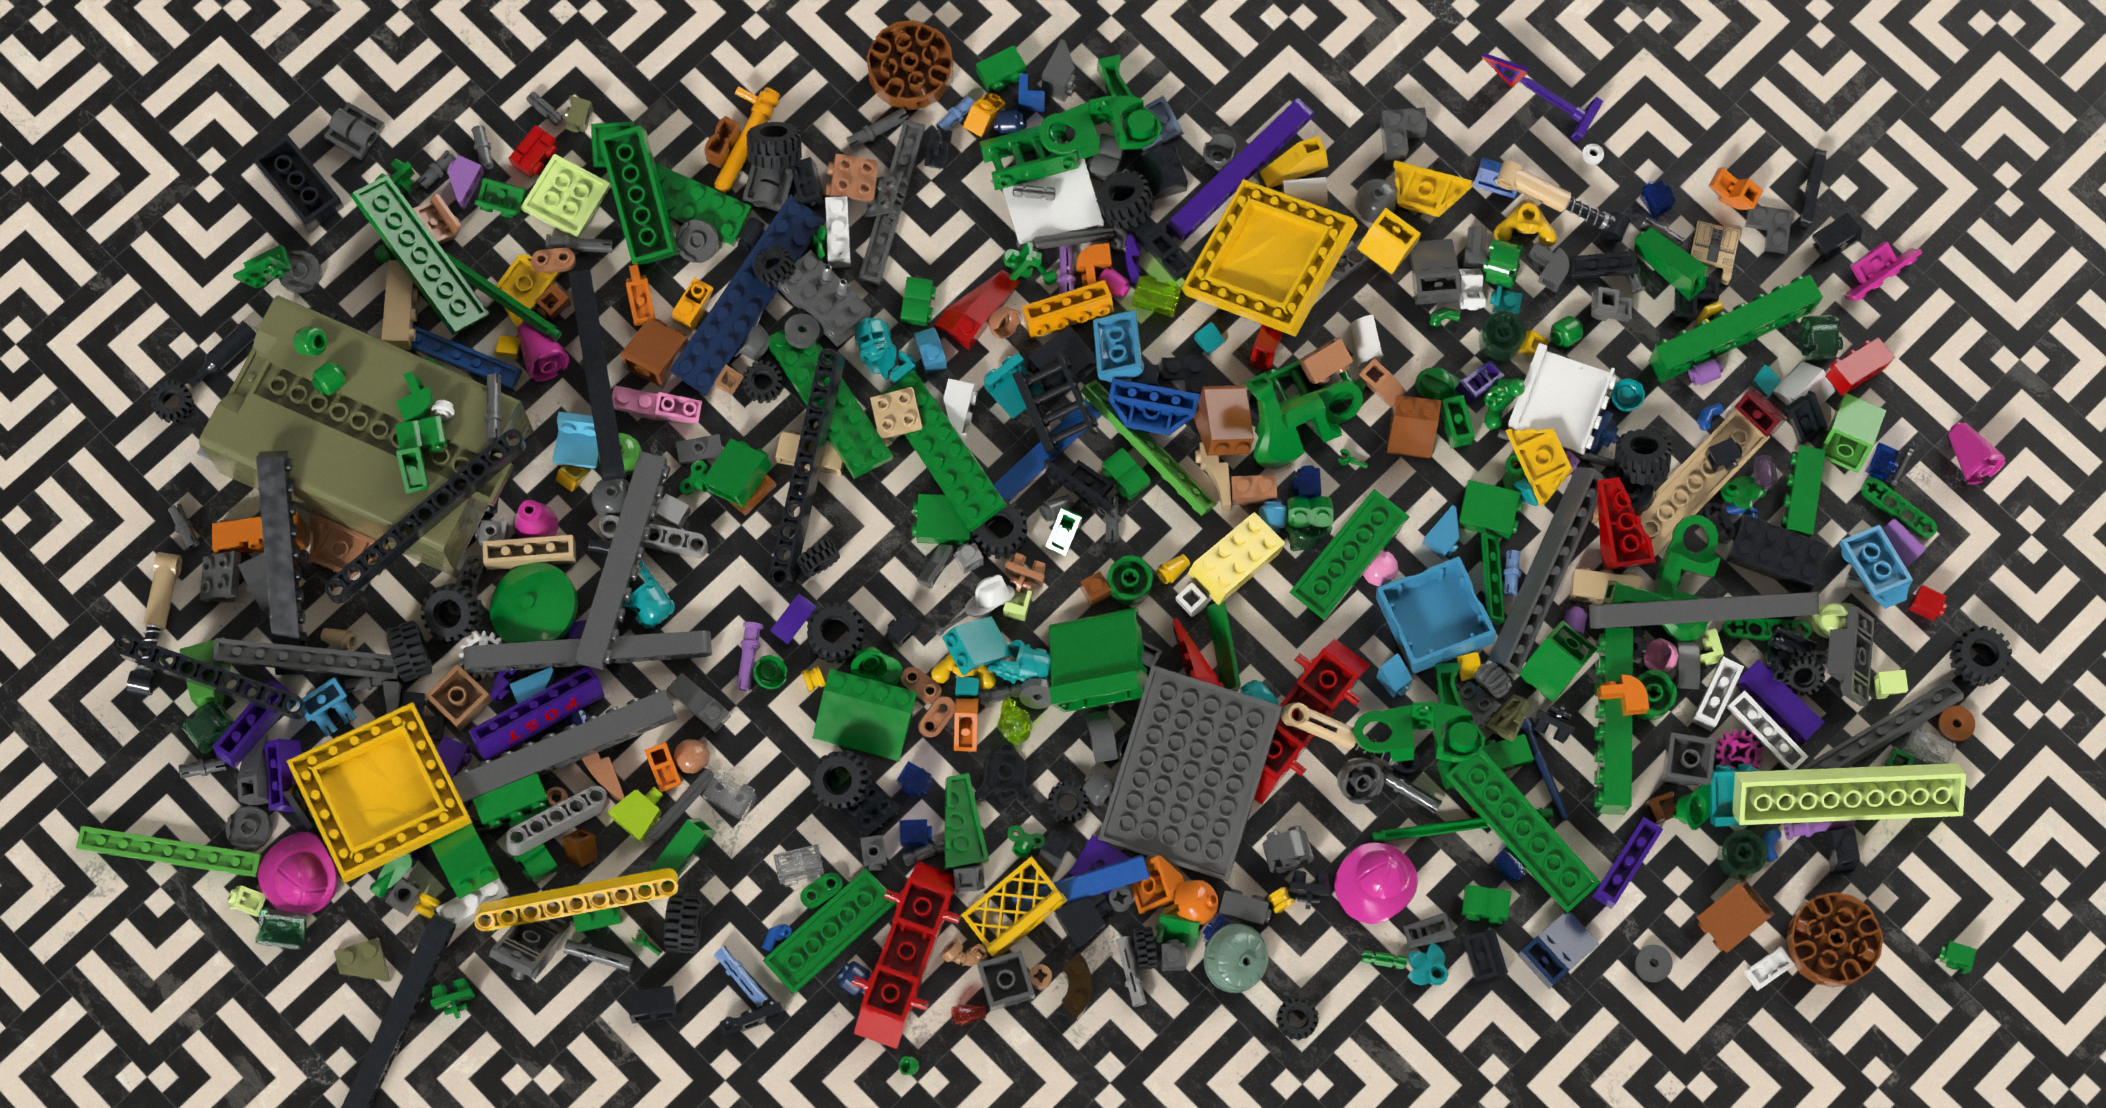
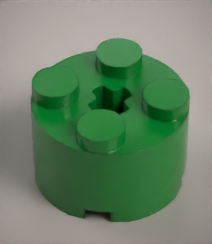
(1502, 263)
(1134, 592)
(1663, 691)

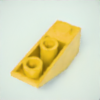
(1298, 161)

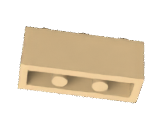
(788, 447)
(1591, 585)

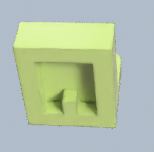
(1713, 645)
(246, 900)

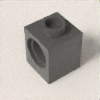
(969, 879)
(404, 907)

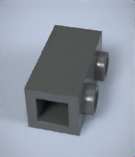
(1244, 909)

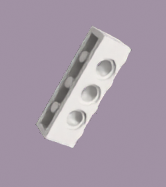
(1767, 731)

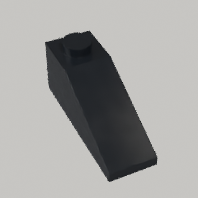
(1050, 857)

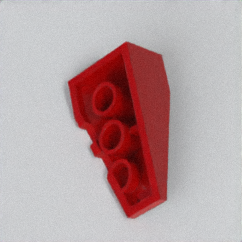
(970, 315)
(1620, 531)
(1192, 659)

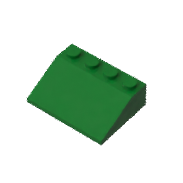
(865, 715)

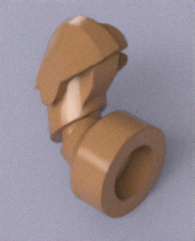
(954, 953)

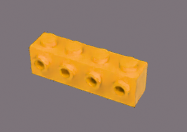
(1067, 309)

